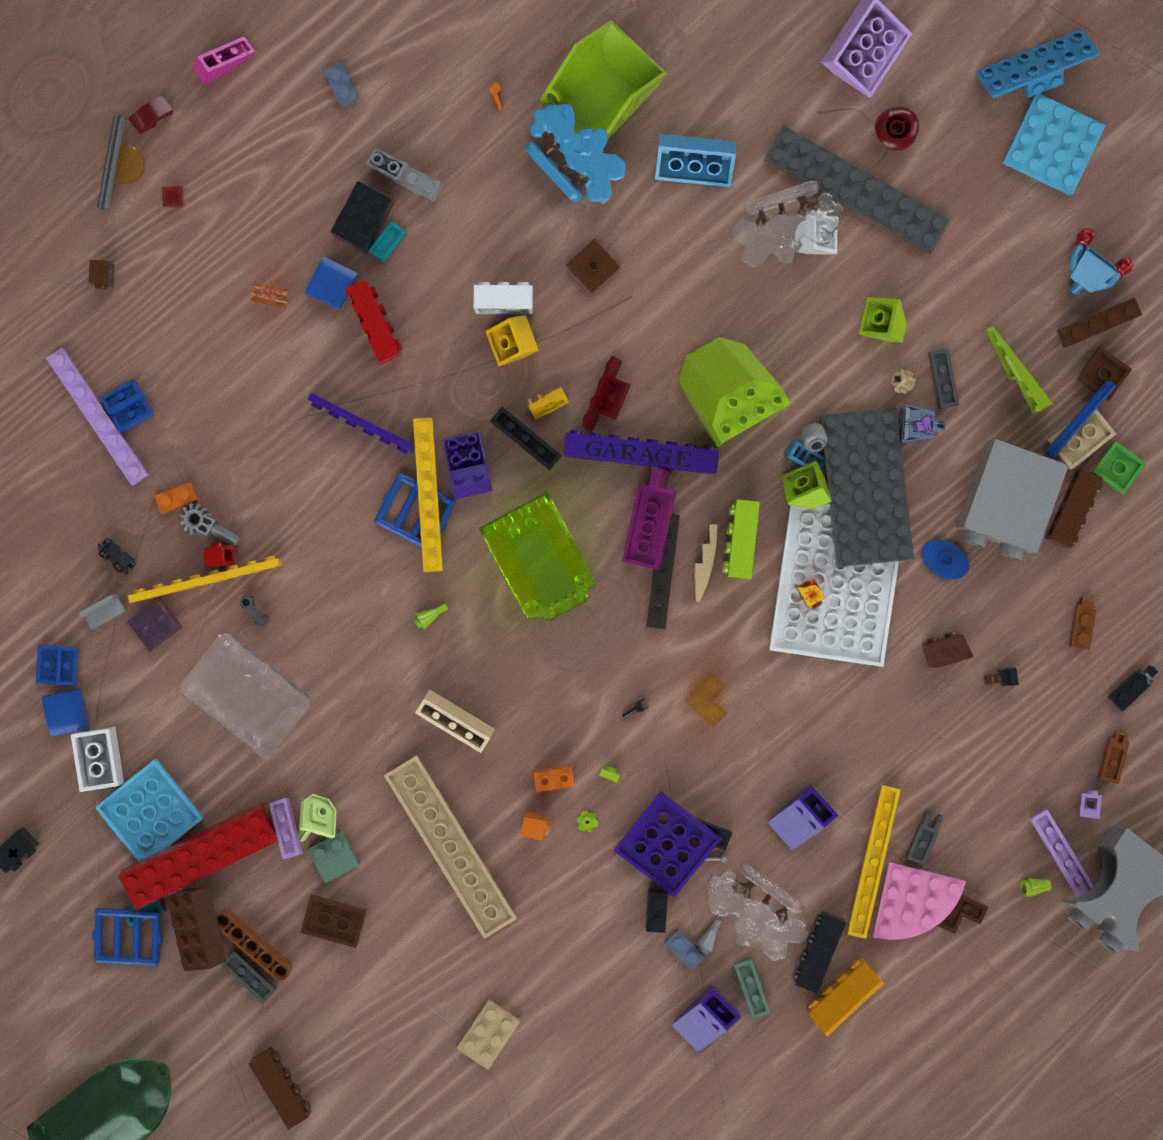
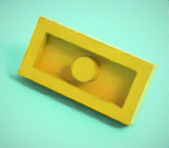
(547, 404)

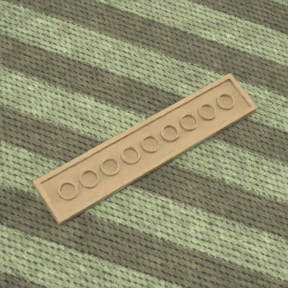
(450, 846)

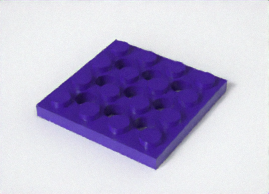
(657, 871)

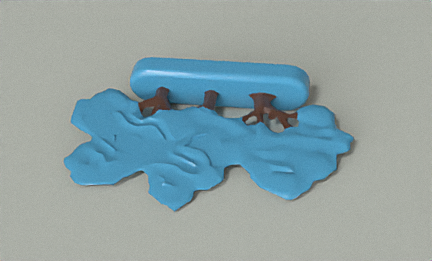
(581, 151)

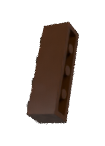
(1099, 322)
(1074, 508)
(280, 1088)

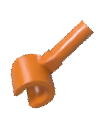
(494, 89)

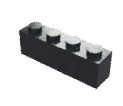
(525, 438)
(819, 951)

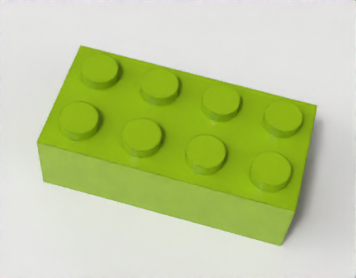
(742, 539)

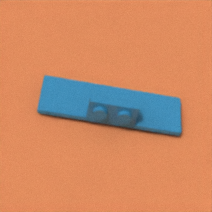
(1038, 67)

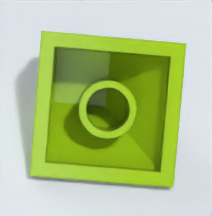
(883, 320)
(806, 487)

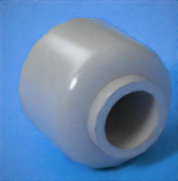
(814, 437)

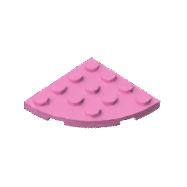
(914, 901)

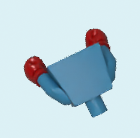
(1091, 269)

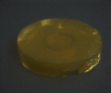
(129, 165)

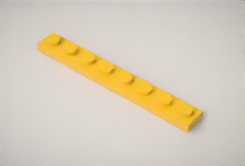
(428, 495)
(197, 580)
(873, 861)

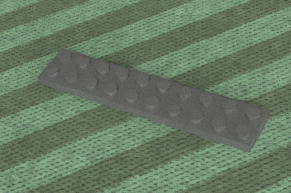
(857, 190)

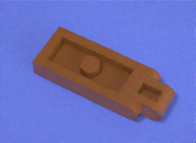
(1083, 623)
(1114, 757)

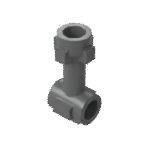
(248, 602)

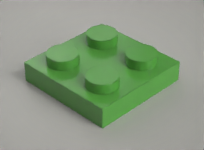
(1118, 467)

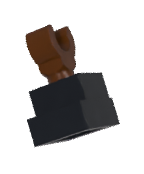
(1006, 677)

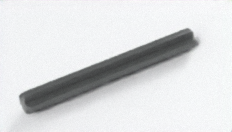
(111, 162)

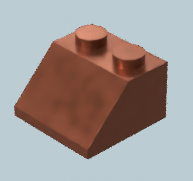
(946, 650)

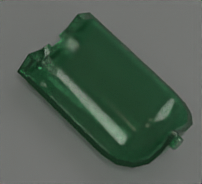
(113, 1104)

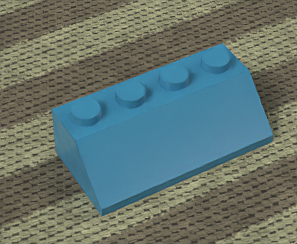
(695, 160)

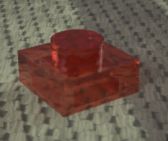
(172, 196)

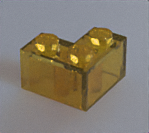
(702, 699)

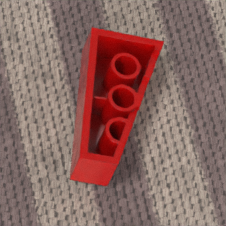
(374, 322)

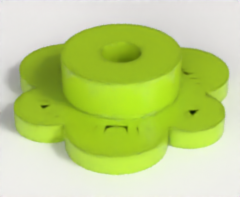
(593, 822)

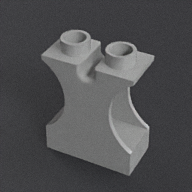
(1127, 883)

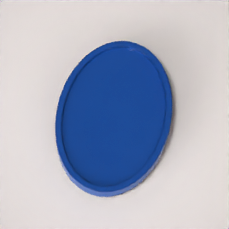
(945, 559)

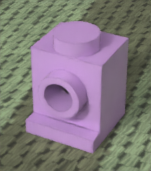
(1093, 813)

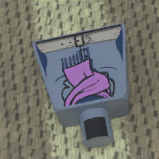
(918, 424)

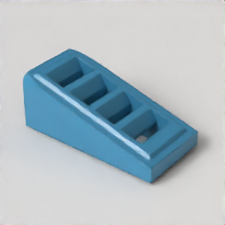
(792, 447)

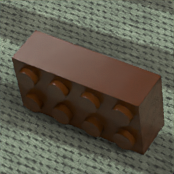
(196, 929)

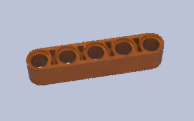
(262, 945)

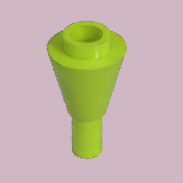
(425, 618)

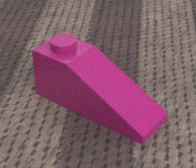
(222, 59)

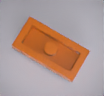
(176, 498)

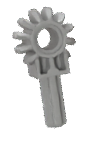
(206, 525)

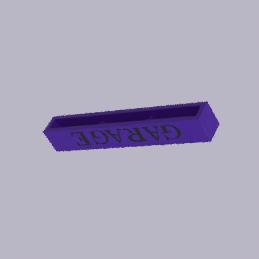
(641, 453)

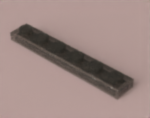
(662, 580)

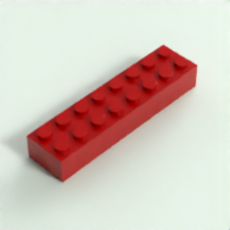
(198, 856)

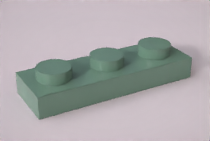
(752, 988)

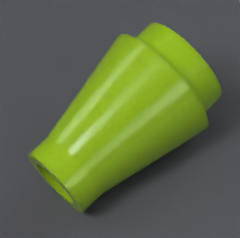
(1032, 887)

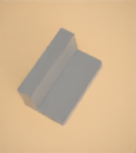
(103, 611)

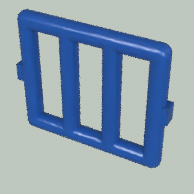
(396, 527)
(117, 958)

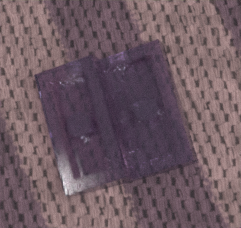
(154, 624)

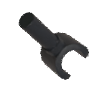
(637, 708)

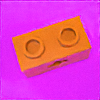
(554, 778)
(535, 826)

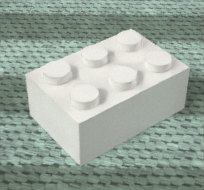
(503, 298)
(97, 759)

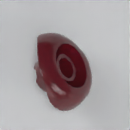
(897, 128)

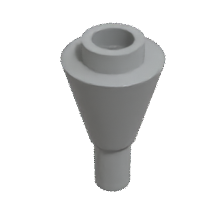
(708, 940)

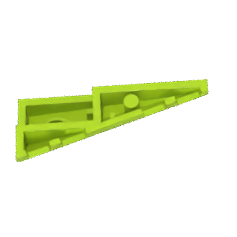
(1033, 394)

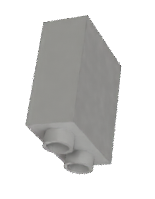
(1011, 499)

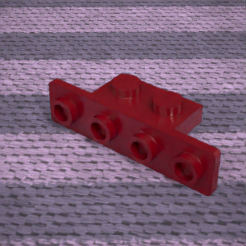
(608, 395)

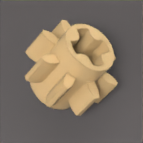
(903, 381)

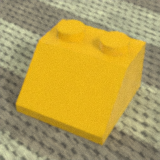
(512, 340)

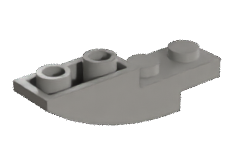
(404, 174)

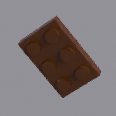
(333, 921)

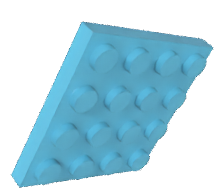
(1053, 144)
(149, 811)

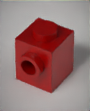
(219, 555)

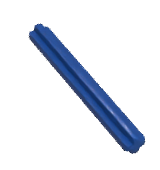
(1080, 419)

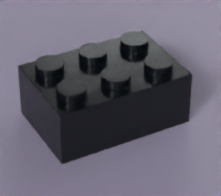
(362, 217)

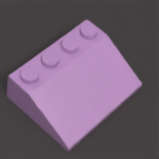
(867, 47)

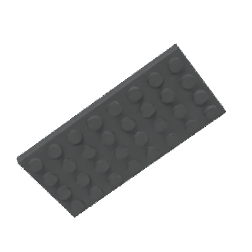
(866, 488)

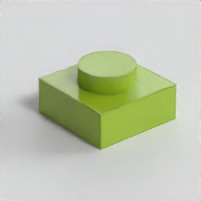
(609, 773)

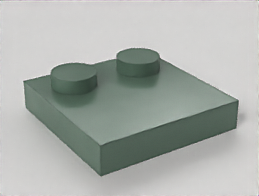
(333, 857)

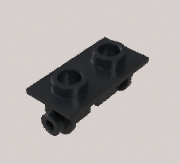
(120, 562)

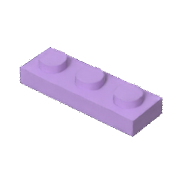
(285, 828)

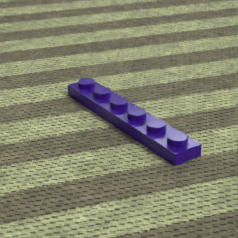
(353, 420)

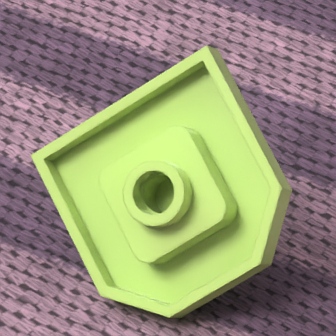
(317, 816)

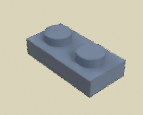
(341, 85)
(684, 949)

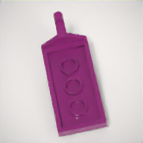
(650, 521)

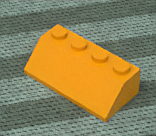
(844, 996)

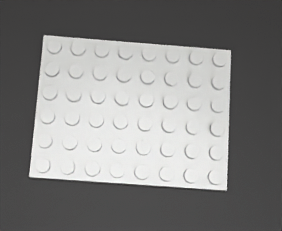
(857, 600)

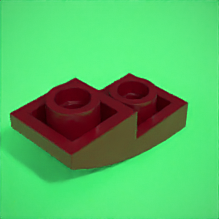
(149, 114)

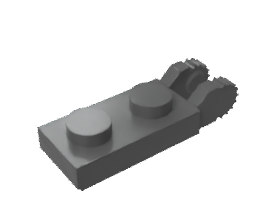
(924, 839)

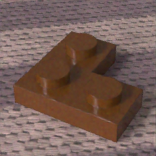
(965, 908)

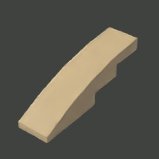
(703, 570)

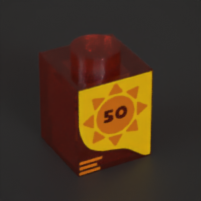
(810, 593)

